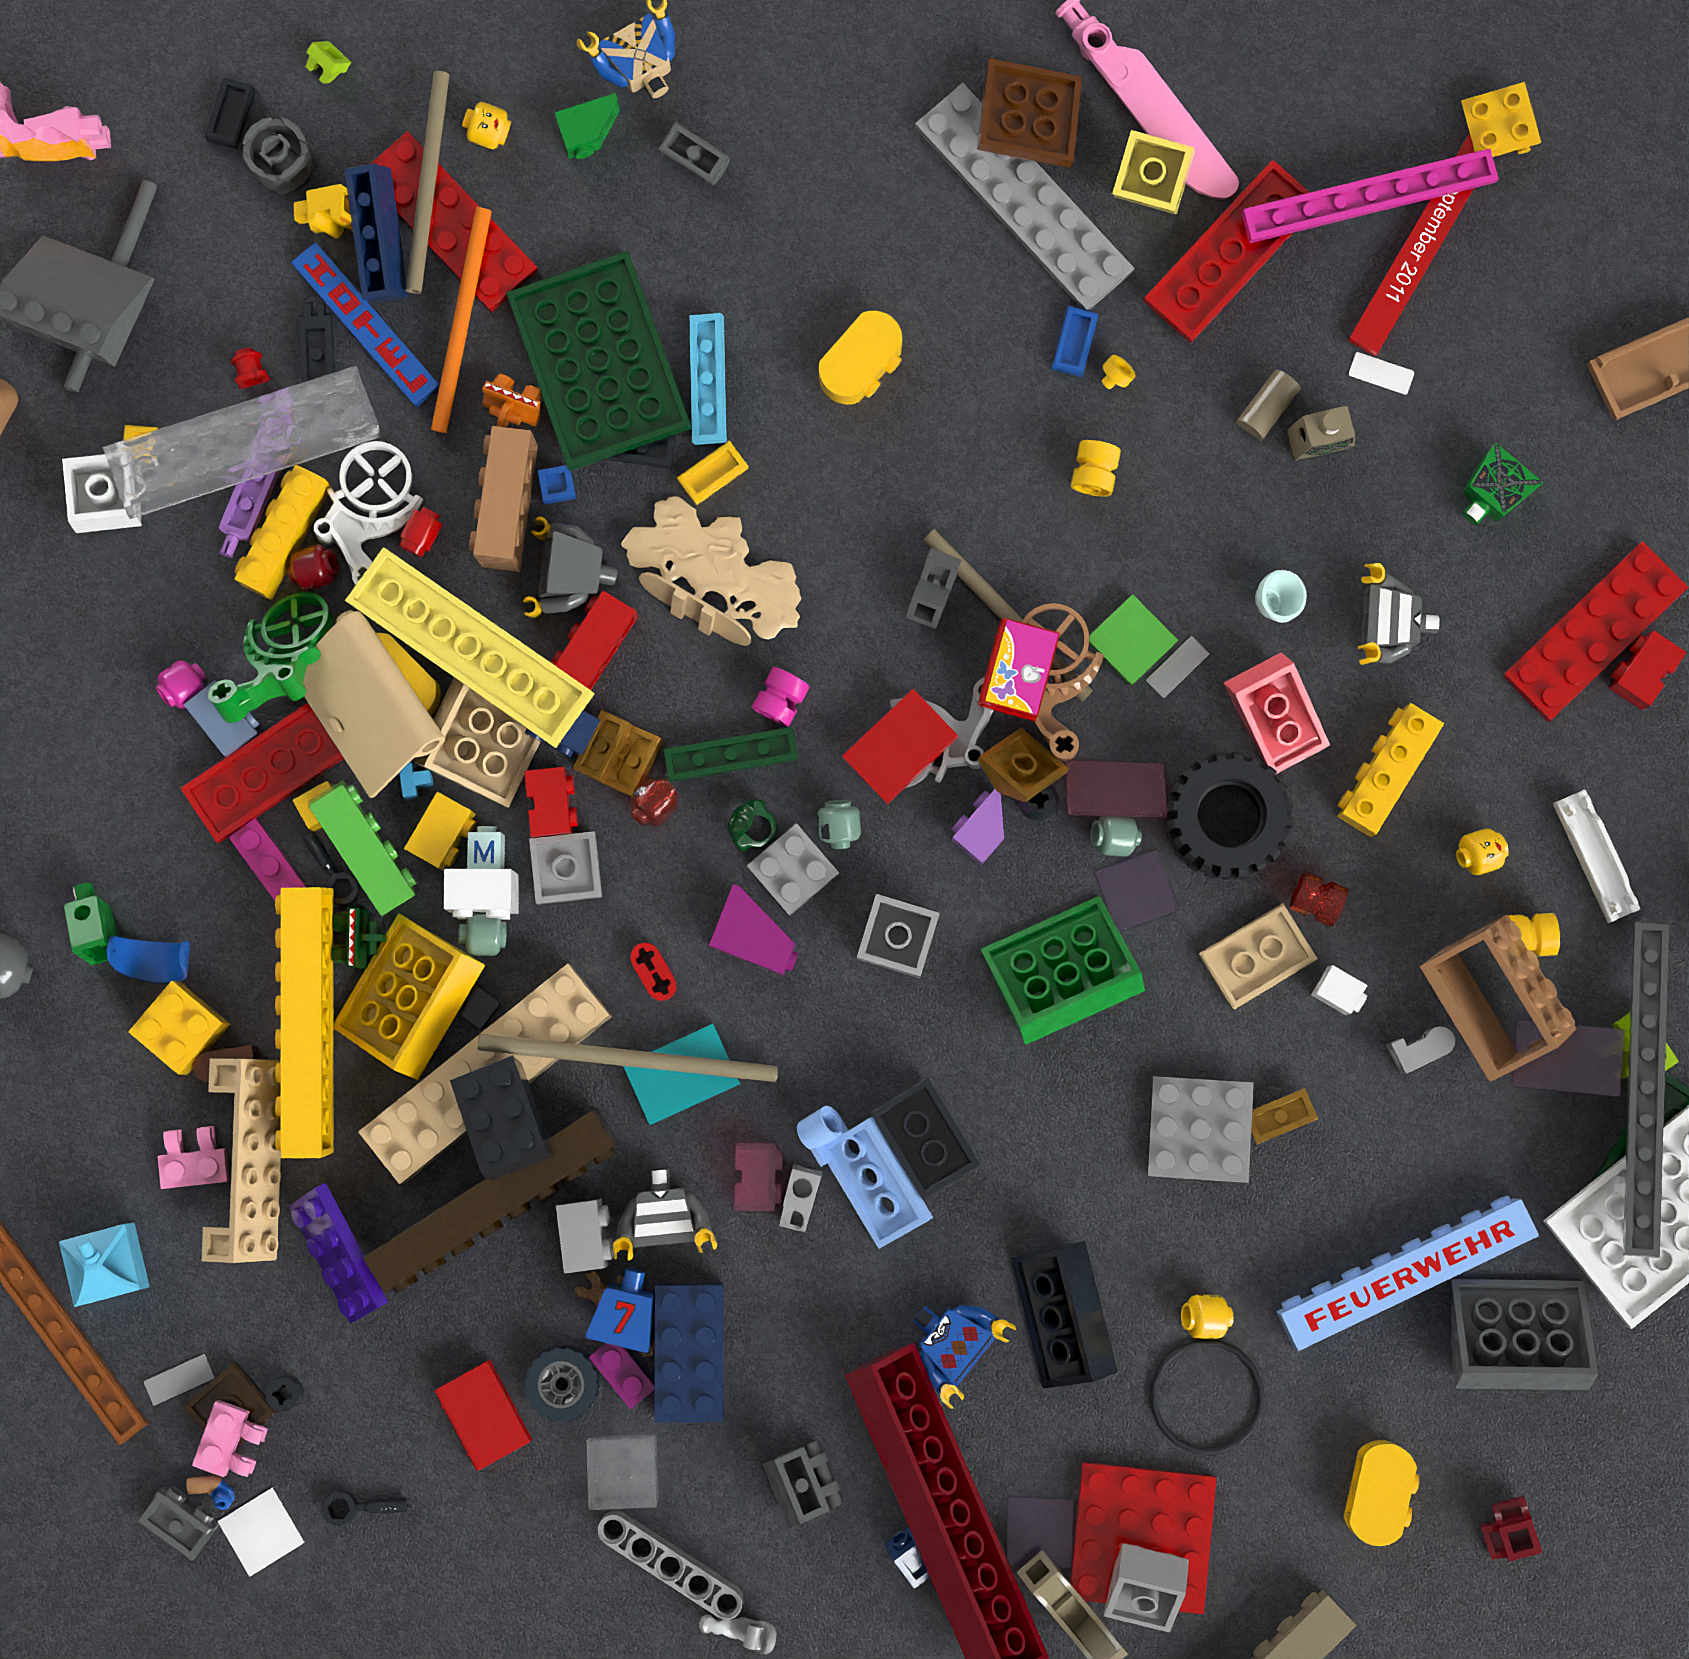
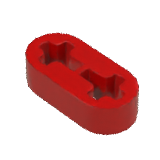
(646, 975)

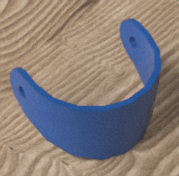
(149, 960)

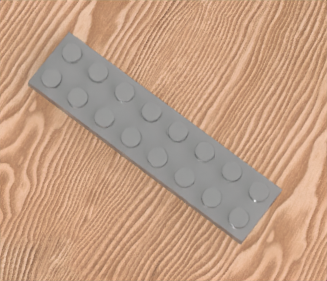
(1026, 203)

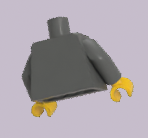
(568, 568)

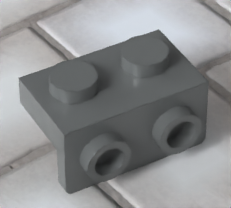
(179, 1522)

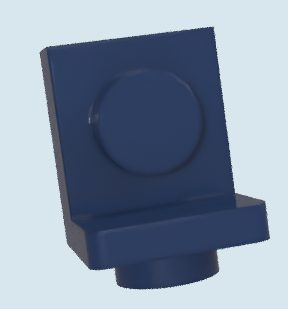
(907, 1557)

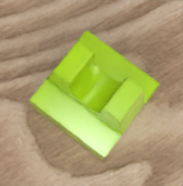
(329, 58)

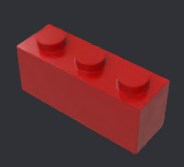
(595, 639)

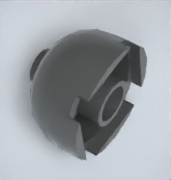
(13, 966)

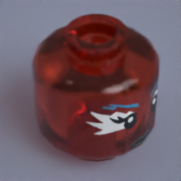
(653, 802)

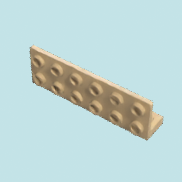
(255, 1163)

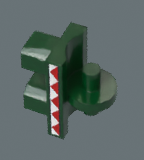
(361, 938)

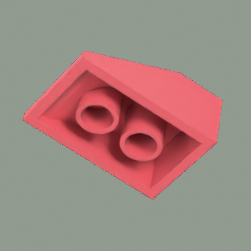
(1277, 712)

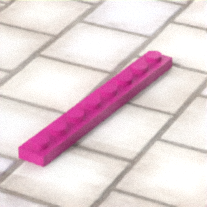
(1369, 195)

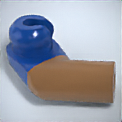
(215, 1487)

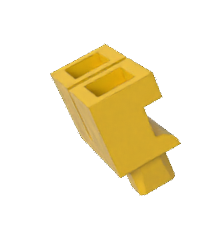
(325, 210)

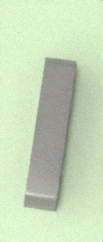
(678, 1580)

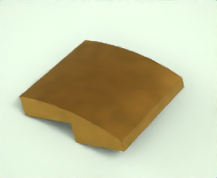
(619, 754)

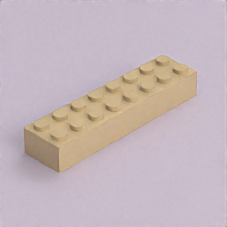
(428, 1116)

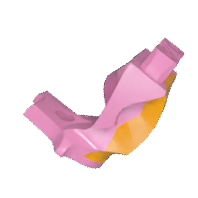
(52, 136)

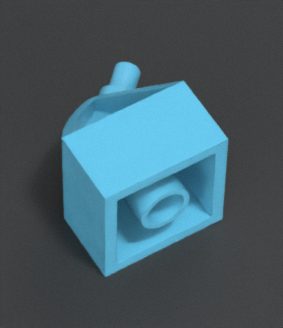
(104, 1264)

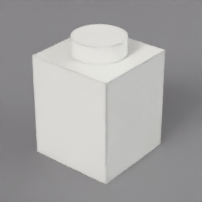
(1340, 991)

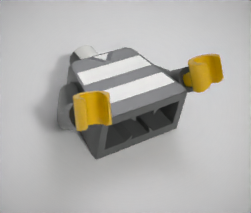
(1391, 618)
(663, 1218)

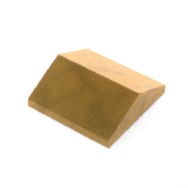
(1021, 766)

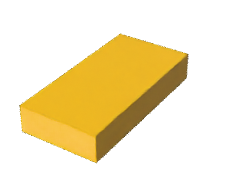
(712, 473)

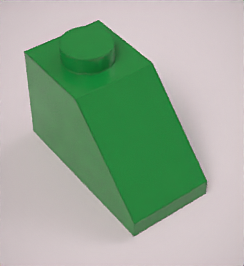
(587, 125)

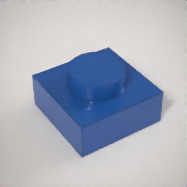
(556, 484)

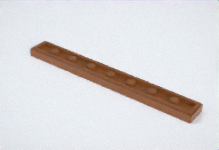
(67, 1342)

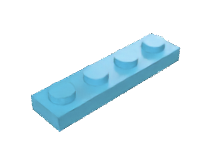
(708, 379)

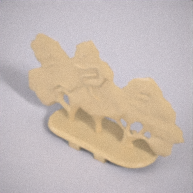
(712, 561)

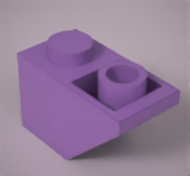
(984, 828)

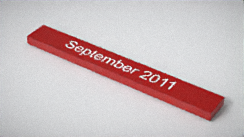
(1409, 266)

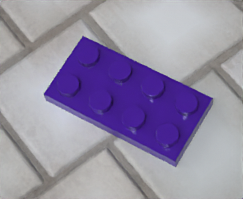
(337, 1253)

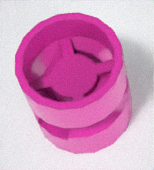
(780, 696)

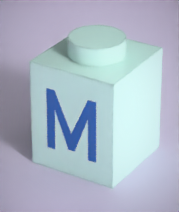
(486, 849)

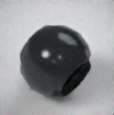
(1048, 808)

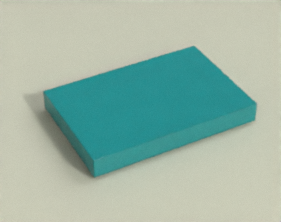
(669, 1092)

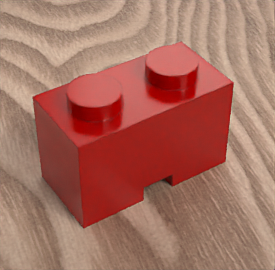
(1650, 661)
(551, 798)

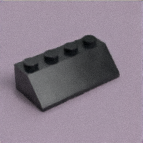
(1064, 1315)

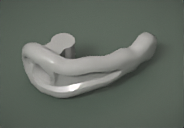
(755, 1634)

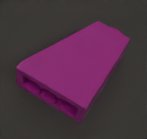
(752, 935)

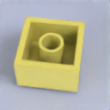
(1153, 172)

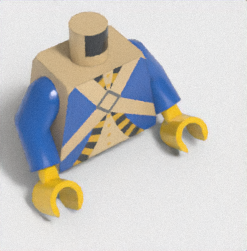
(636, 53)

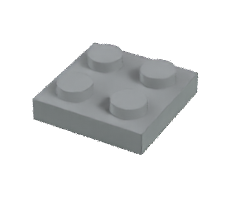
(565, 868)
(793, 869)

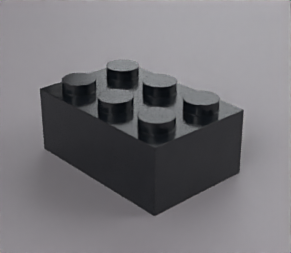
(501, 1118)
(925, 1138)

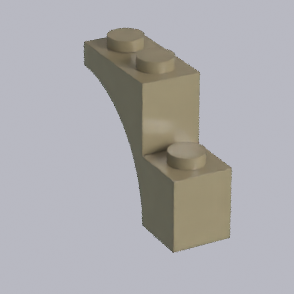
(1070, 1609)

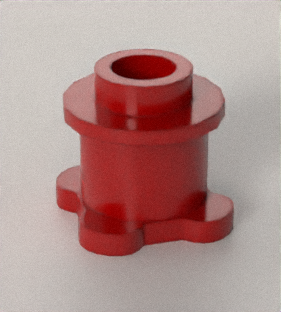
(249, 368)

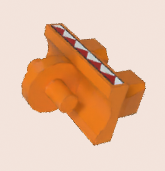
(510, 405)

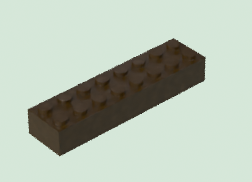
(488, 1203)

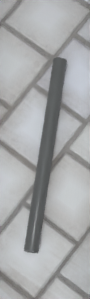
(121, 256)

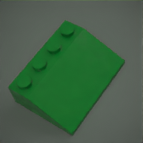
(1063, 970)

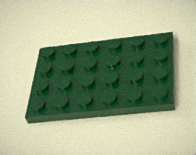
(598, 360)

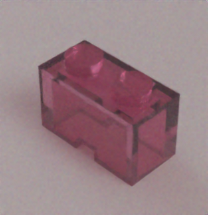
(758, 1183)

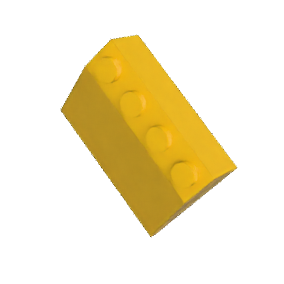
(408, 997)

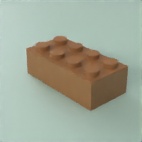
(504, 499)

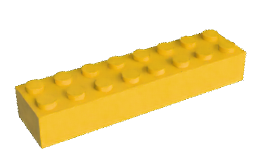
(306, 1023)

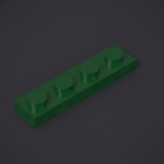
(730, 754)

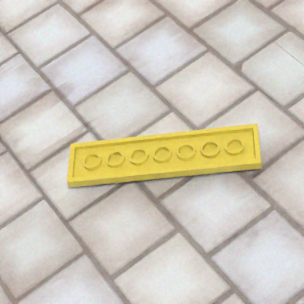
(470, 647)

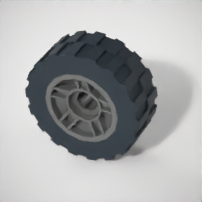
(550, 1399)

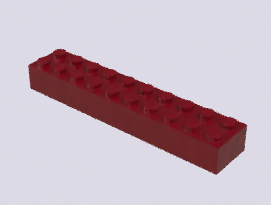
(943, 1508)

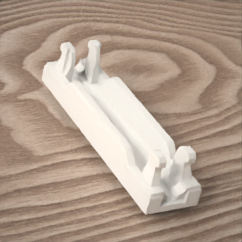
(1597, 856)

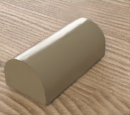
(1268, 404)

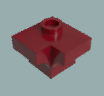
(1513, 1531)

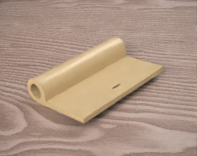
(367, 704)

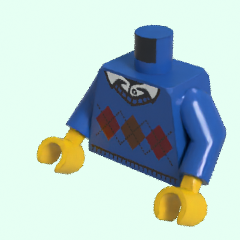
(956, 1344)

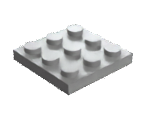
(1200, 1129)

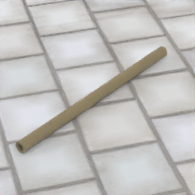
(626, 1057)

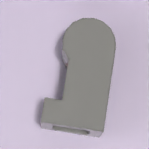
(1433, 1045)
(800, 1197)

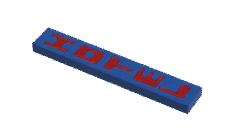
(365, 325)

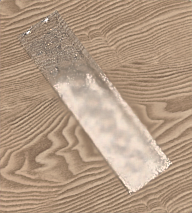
(242, 442)

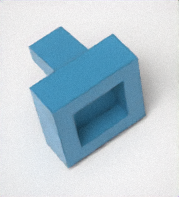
(412, 781)

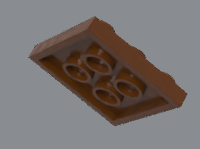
(1029, 113)

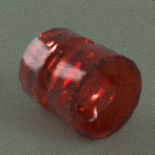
(1317, 898)

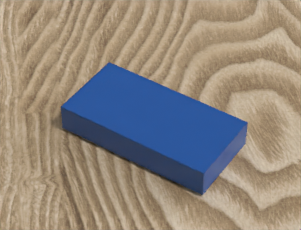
(1075, 341)

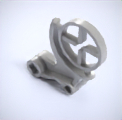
(966, 744)

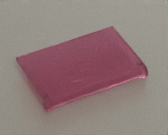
(1116, 789)

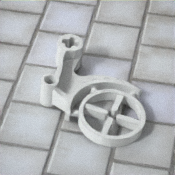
(351, 530)

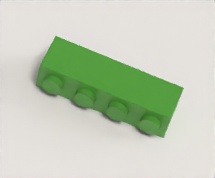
(362, 847)

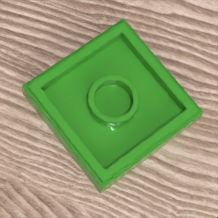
(1132, 640)

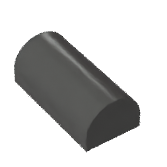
(694, 154)

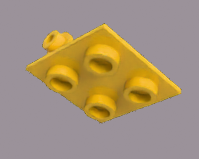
(1502, 120)

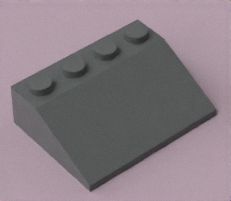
(74, 299)
(1521, 1335)

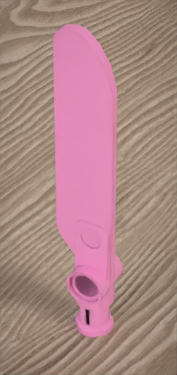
(1150, 101)

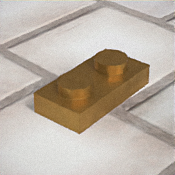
(1282, 1116)

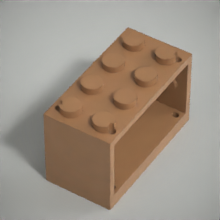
(1473, 1013)

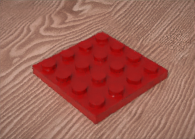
(1143, 1509)

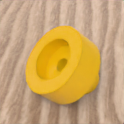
(1117, 372)

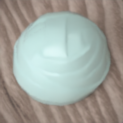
(1281, 596)

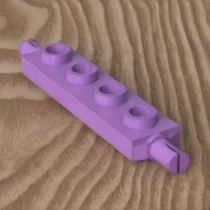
(245, 511)

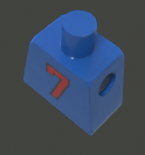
(625, 1314)

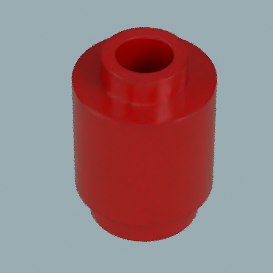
(420, 532)

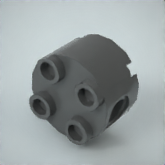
(278, 154)

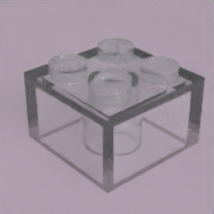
(622, 1471)

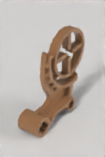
(1060, 692)

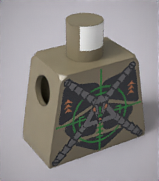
(1324, 433)

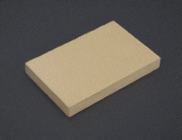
(1257, 956)

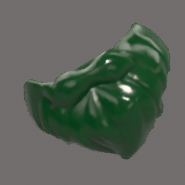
(742, 820)

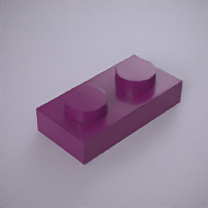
(623, 1373)

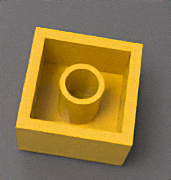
(179, 1027)

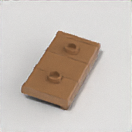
(1643, 370)

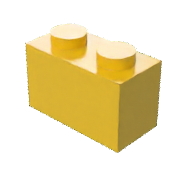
(441, 831)

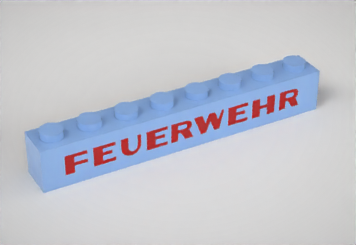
(1406, 1273)

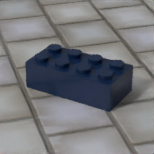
(689, 1352)

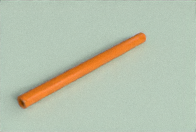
(461, 320)

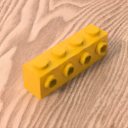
(282, 532)
(1389, 770)

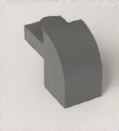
(933, 588)

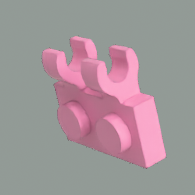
(195, 1167)
(221, 1439)

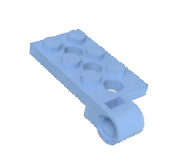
(829, 1139)

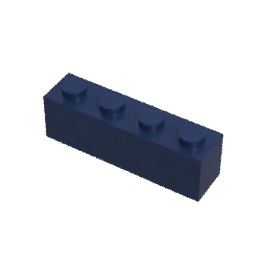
(376, 233)

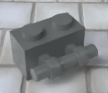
(797, 1485)

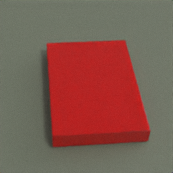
(900, 746)

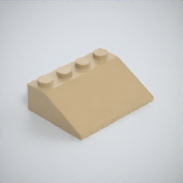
(481, 746)

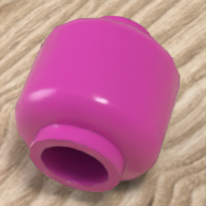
(180, 683)

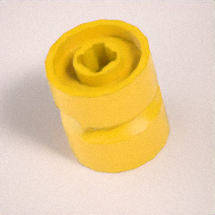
(1096, 463)
(1540, 933)

